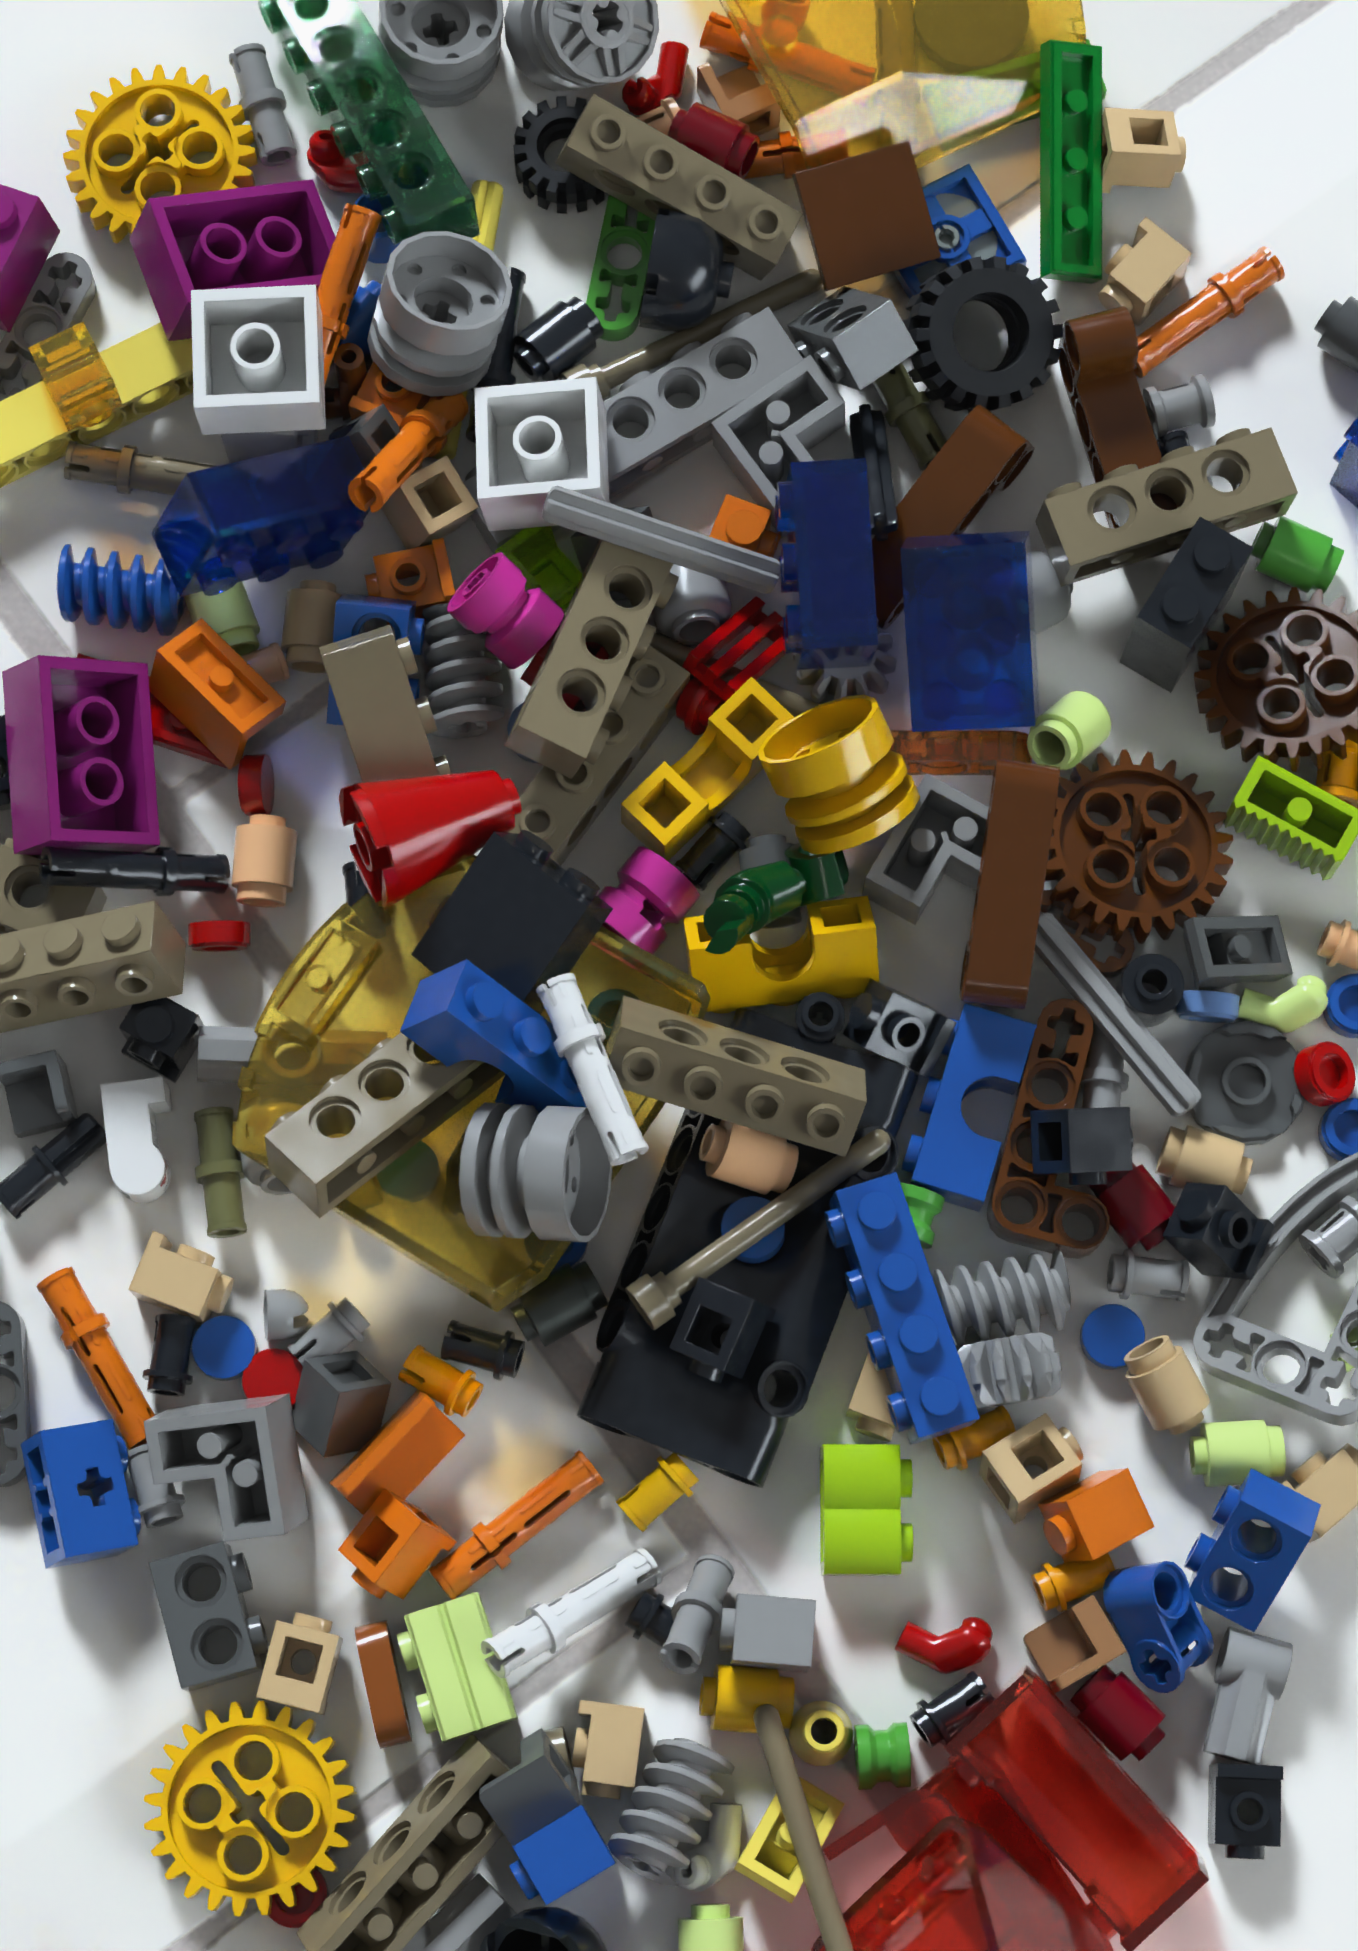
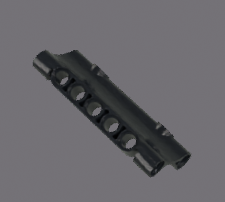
(642, 1383)

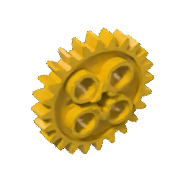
(158, 152)
(204, 1848)

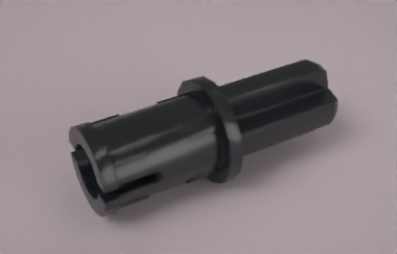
(51, 1164)

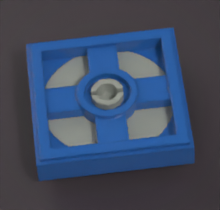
(964, 228)

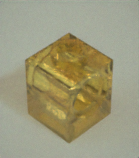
(76, 377)

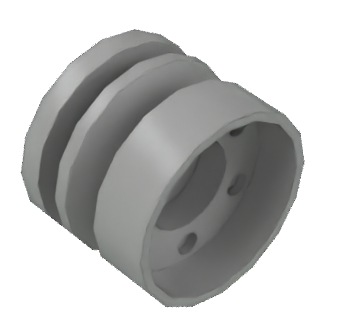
(562, 49)
(450, 71)
(439, 313)
(534, 1173)

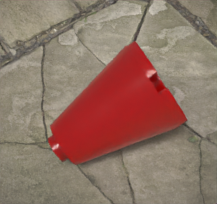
(423, 826)

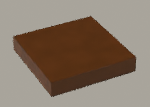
(866, 215)

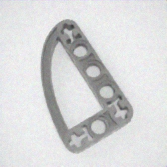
(1316, 1368)

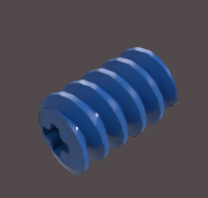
(117, 592)

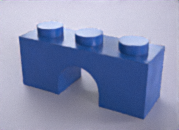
(473, 1017)
(982, 1053)

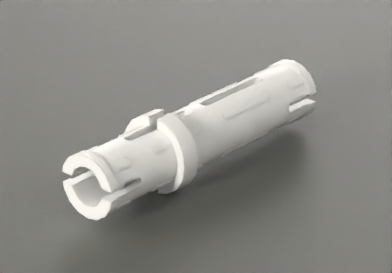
(582, 1046)
(551, 1624)

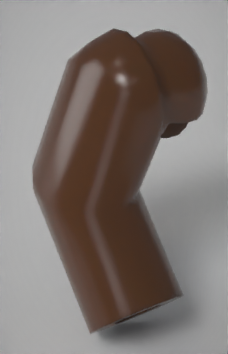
(351, 373)

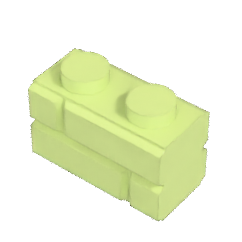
(459, 1684)

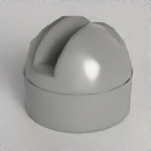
(283, 1314)

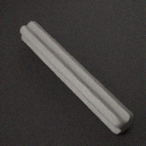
(661, 540)
(1115, 1018)

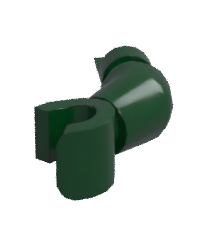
(770, 891)

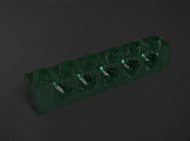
(373, 117)

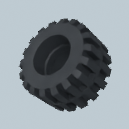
(1027, 325)

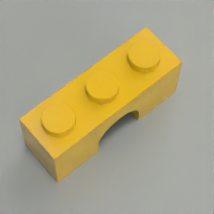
(682, 797)
(831, 957)

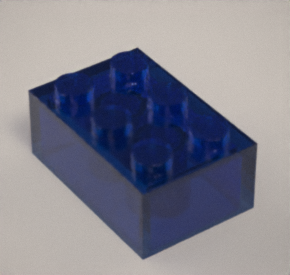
(260, 517)
(827, 564)
(970, 631)

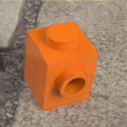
(1095, 1516)

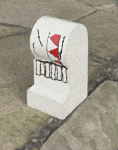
(133, 1137)

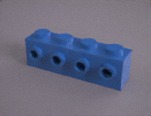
(902, 1308)

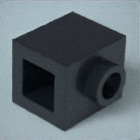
(1081, 1143)

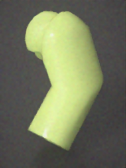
(1289, 1010)

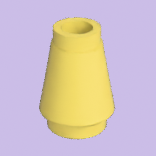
(803, 1742)

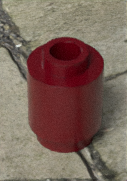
(716, 138)
(1135, 1206)
(1119, 1714)

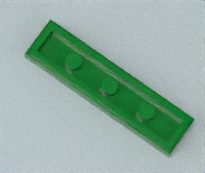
(1070, 161)

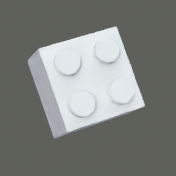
(258, 359)
(538, 440)

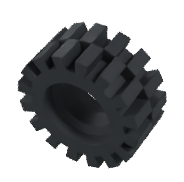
(531, 166)

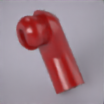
(666, 83)
(330, 166)
(949, 1651)

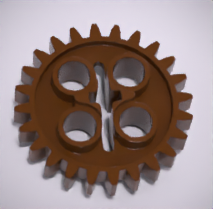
(1244, 703)
(1185, 846)

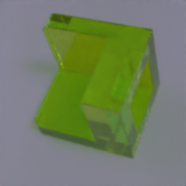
(543, 563)

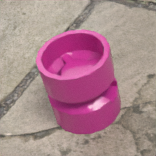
(514, 619)
(647, 899)

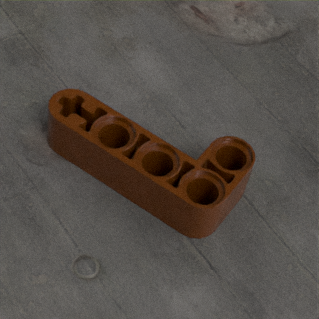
(1106, 397)
(948, 497)
(1010, 884)
(1015, 1175)

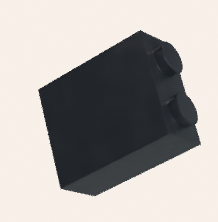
(1185, 604)
(516, 917)

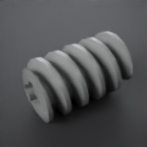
(458, 676)
(1005, 1297)
(666, 1808)

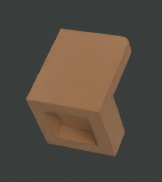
(739, 97)
(1073, 1644)

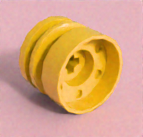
(839, 774)

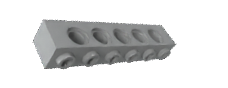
(673, 432)

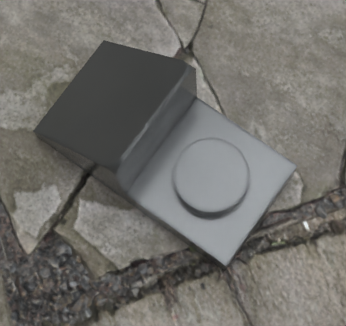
(1235, 950)

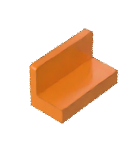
(213, 691)
(398, 1453)

